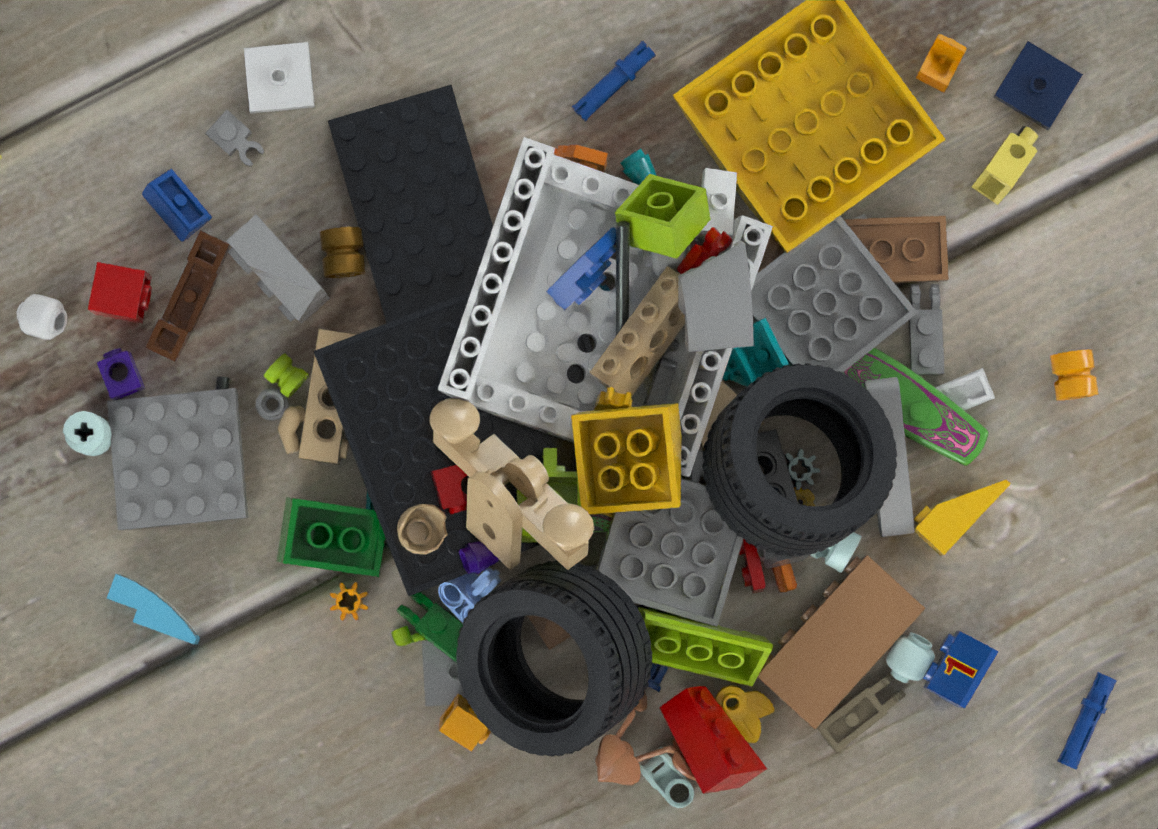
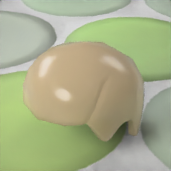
(422, 528)

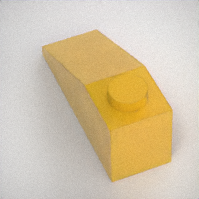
(951, 519)

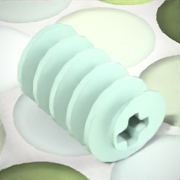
(82, 423)

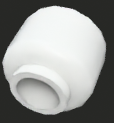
(41, 317)

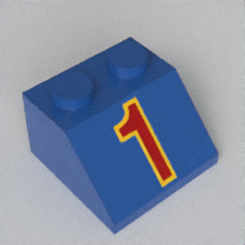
(959, 668)

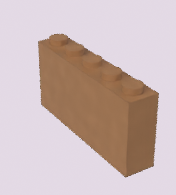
(839, 640)

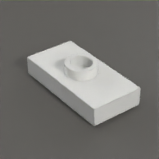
(721, 194)
(968, 390)

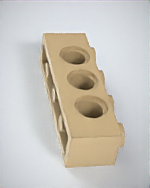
(642, 337)
(317, 412)

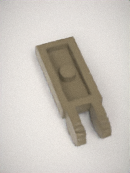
(858, 715)

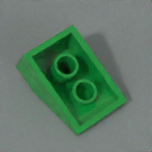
(331, 537)

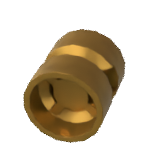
(342, 252)

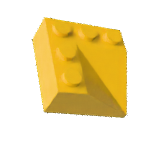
(628, 458)

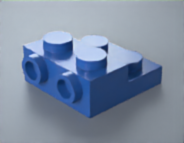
(585, 273)

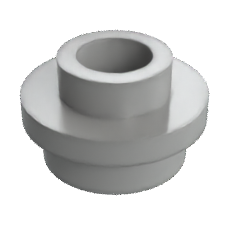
(264, 397)

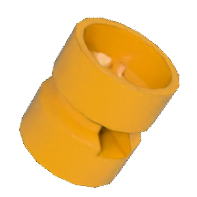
(1074, 375)

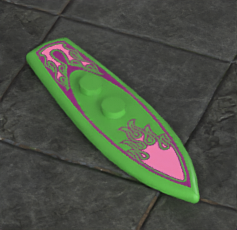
(927, 413)

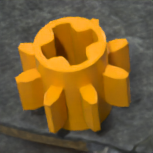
(357, 605)

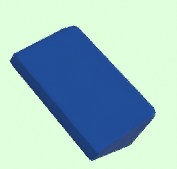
(176, 205)

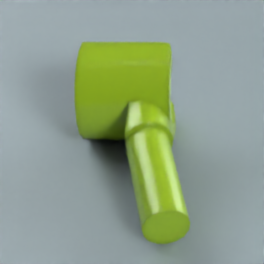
(403, 636)

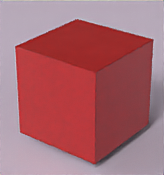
(120, 292)

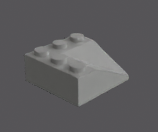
(280, 272)

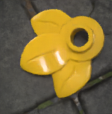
(747, 711)

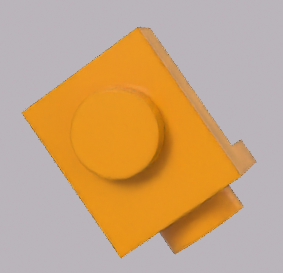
(941, 62)

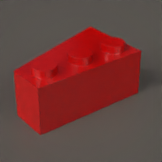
(710, 741)

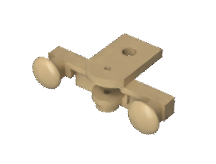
(491, 509)

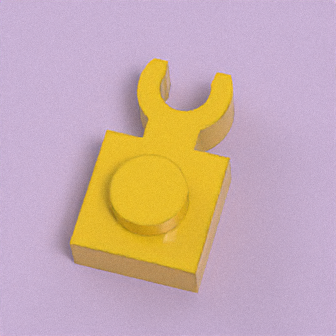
(612, 400)

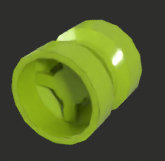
(287, 376)

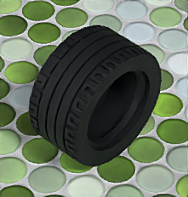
(844, 415)
(506, 690)

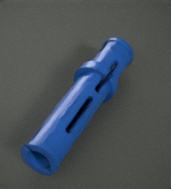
(614, 80)
(1086, 722)

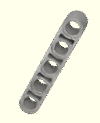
(897, 512)

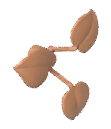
(617, 760)

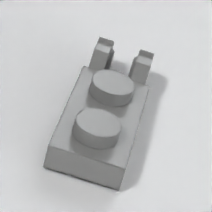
(926, 334)

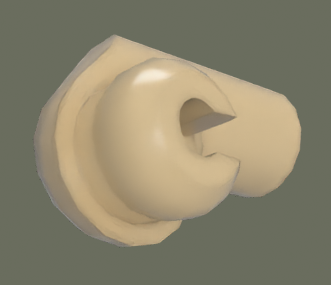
(287, 428)

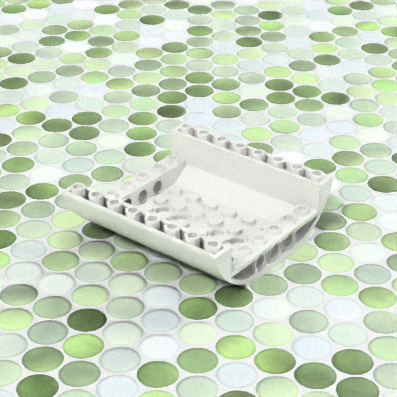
(520, 343)

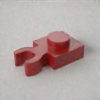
(712, 246)

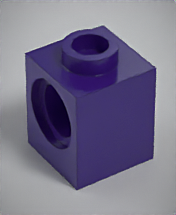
(131, 384)

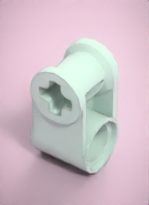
(666, 778)

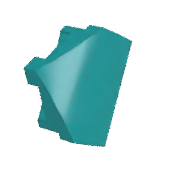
(753, 361)

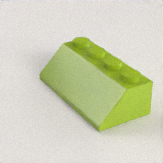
(705, 648)

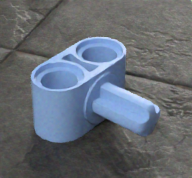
(465, 591)

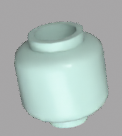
(910, 657)

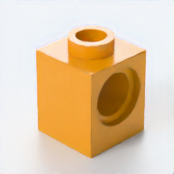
(462, 724)

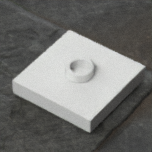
(279, 77)

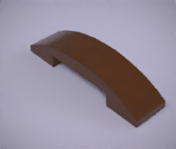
(189, 296)

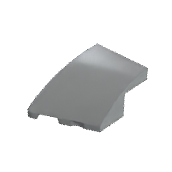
(717, 302)

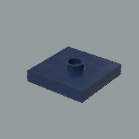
(1038, 85)

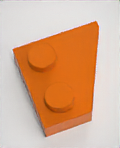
(583, 155)

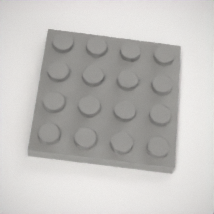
(829, 300)
(177, 459)
(673, 556)

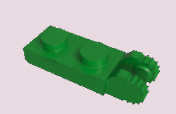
(435, 626)

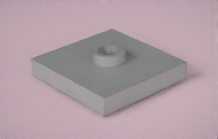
(440, 676)

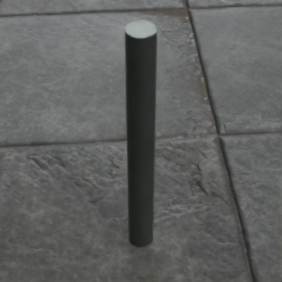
(622, 273)

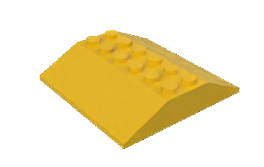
(808, 119)

